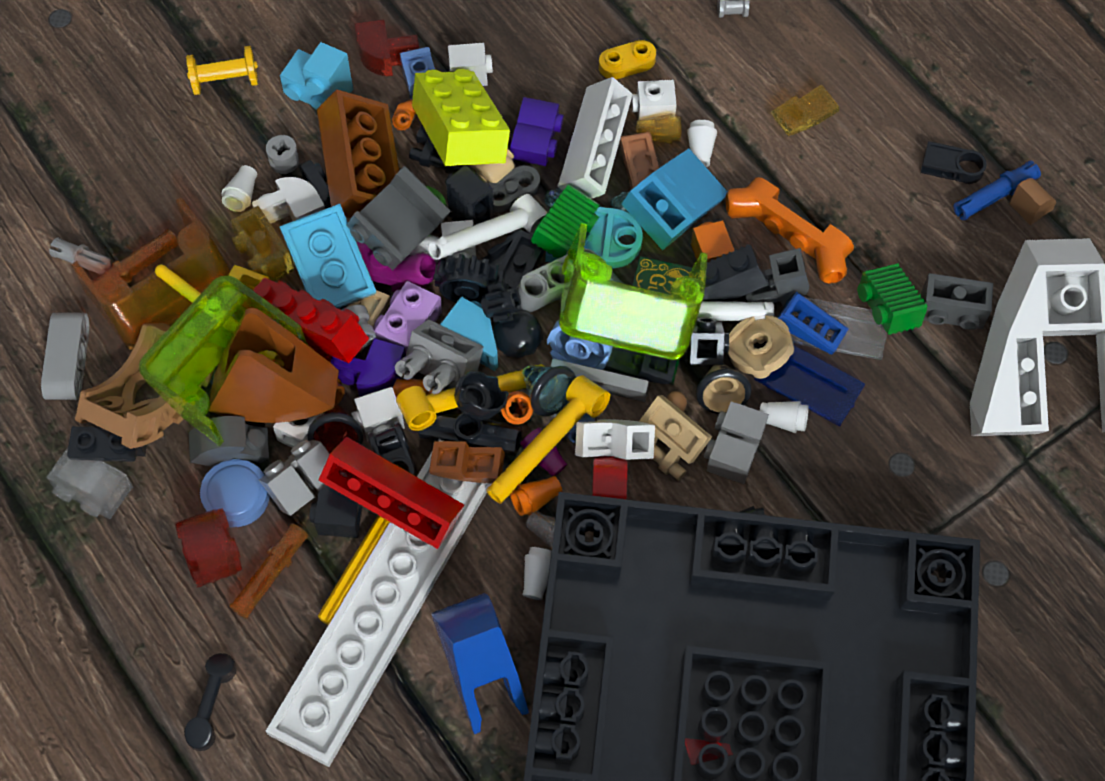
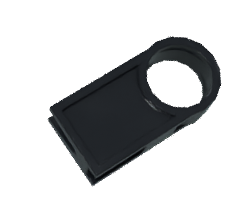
(944, 162)

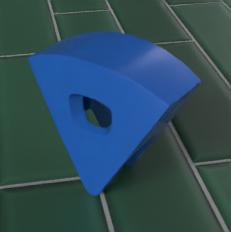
(477, 653)

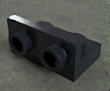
(100, 445)

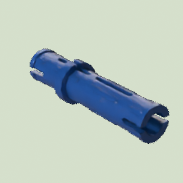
(996, 190)

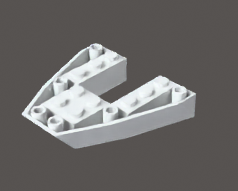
(1050, 292)

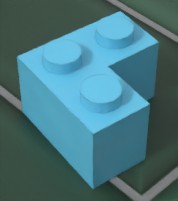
(316, 75)

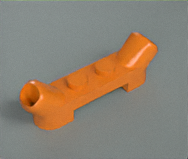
(761, 202)

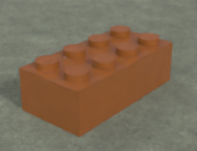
(356, 149)

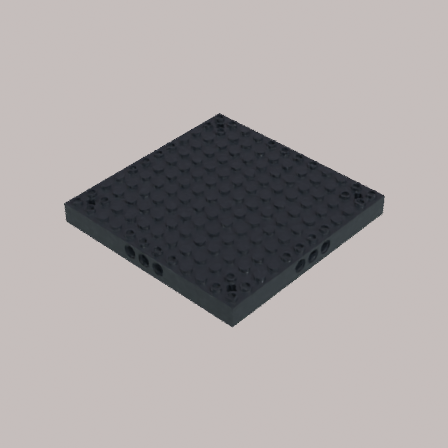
(756, 632)

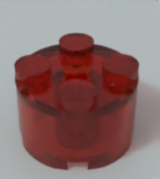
(208, 547)

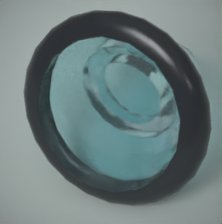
(547, 387)

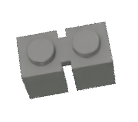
(736, 442)
(285, 484)

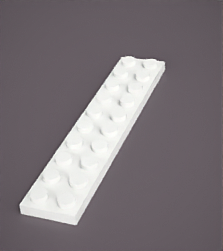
(367, 631)

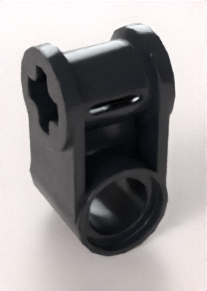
(394, 450)

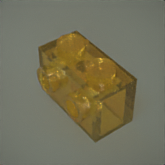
(261, 244)

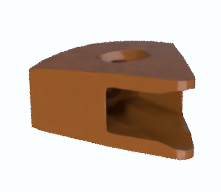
(266, 389)

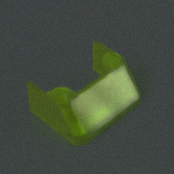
(626, 313)
(197, 344)

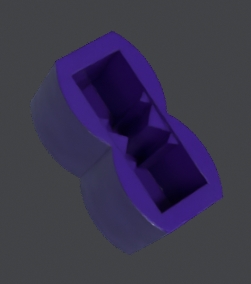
(535, 131)

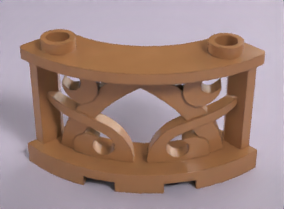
(113, 401)

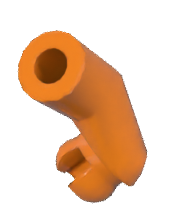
(403, 115)

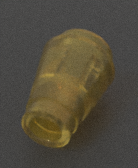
(662, 128)

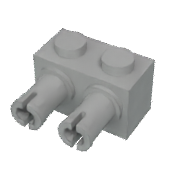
(439, 355)

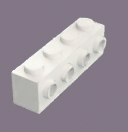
(596, 138)

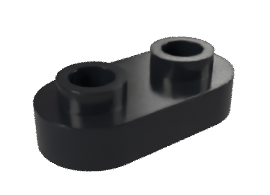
(315, 176)

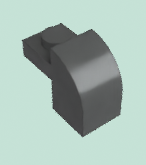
(784, 278)
(240, 442)

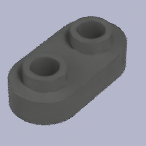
(510, 188)

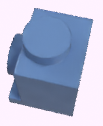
(415, 62)

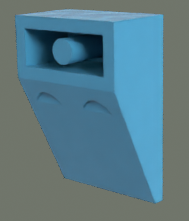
(674, 198)

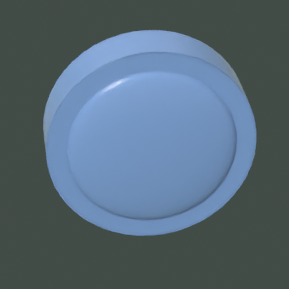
(237, 490)

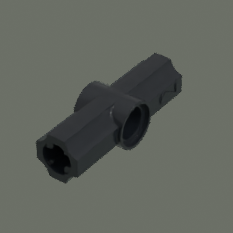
(489, 433)

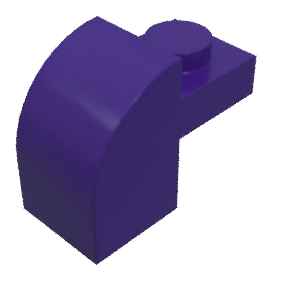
(373, 373)

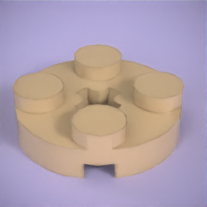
(766, 359)

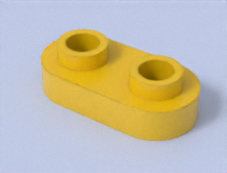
(629, 60)

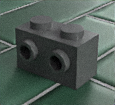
(957, 301)

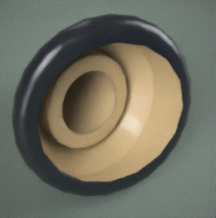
(721, 387)

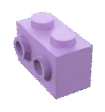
(406, 312)

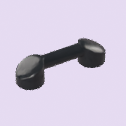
(198, 731)

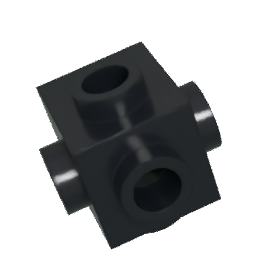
(711, 351)

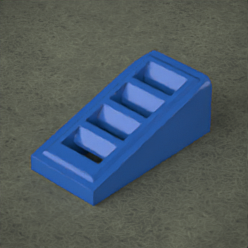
(816, 315)

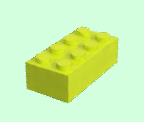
(460, 118)

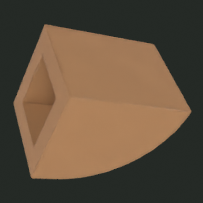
(1032, 200)

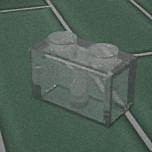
(90, 483)

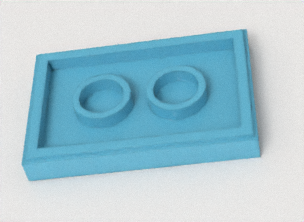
(328, 257)

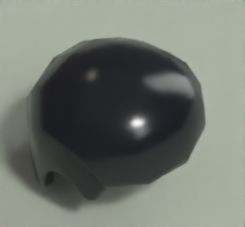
(518, 336)
(479, 396)

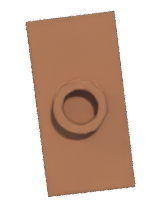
(638, 157)

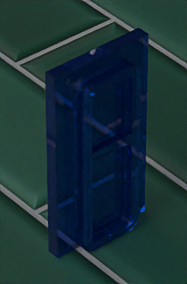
(815, 384)

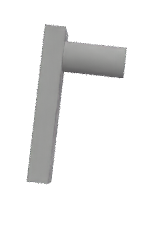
(612, 382)

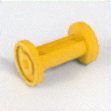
(222, 70)

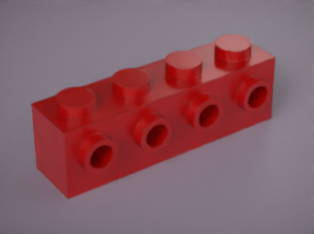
(322, 323)
(391, 492)

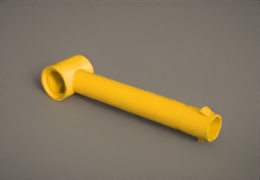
(583, 398)
(421, 409)

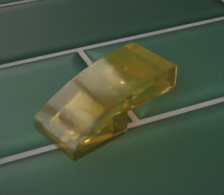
(805, 112)

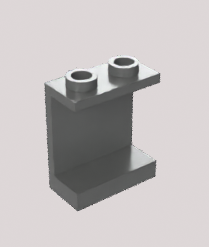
(398, 219)

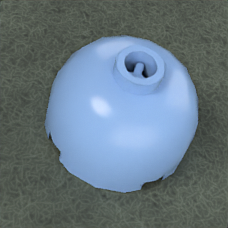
(577, 350)

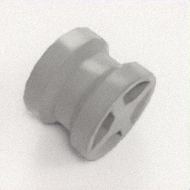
(288, 160)

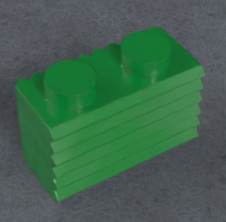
(563, 220)
(892, 299)

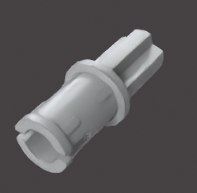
(85, 257)

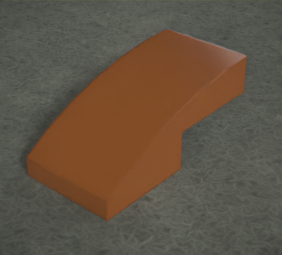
(466, 463)

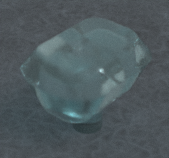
(551, 196)
(616, 202)

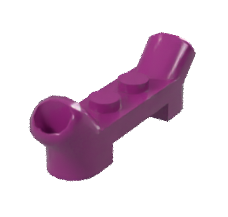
(414, 268)

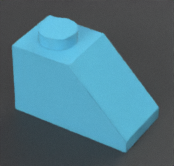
(470, 321)

